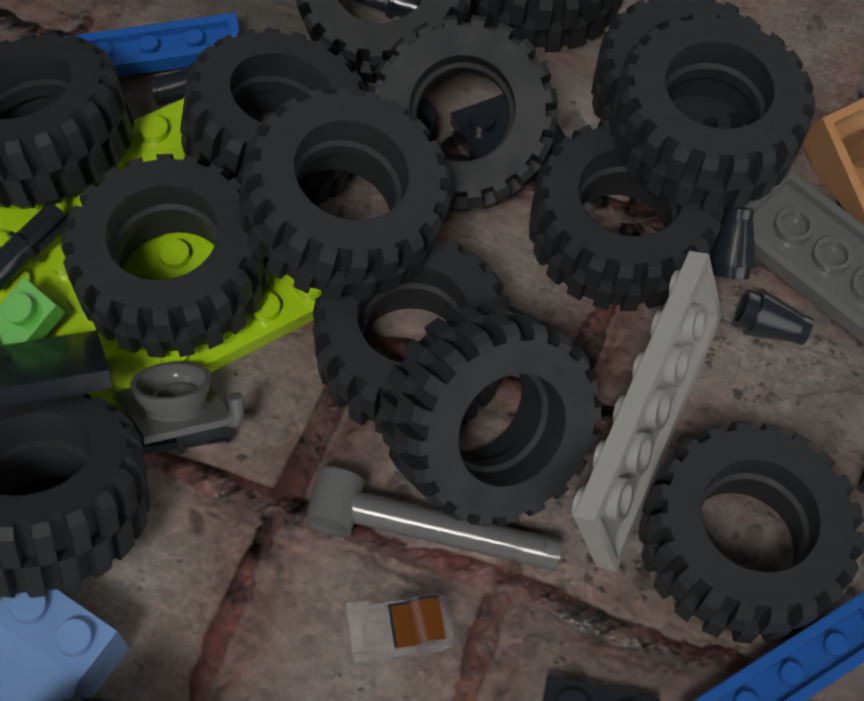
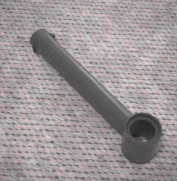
(340, 502)

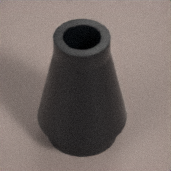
(735, 245)
(770, 318)

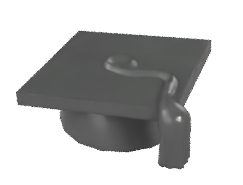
(176, 402)

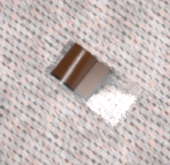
(399, 629)

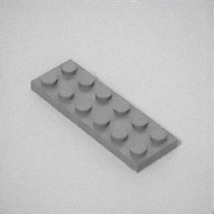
(648, 413)

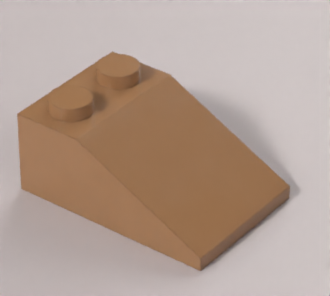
(837, 155)

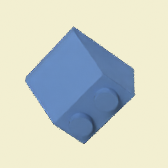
(54, 649)

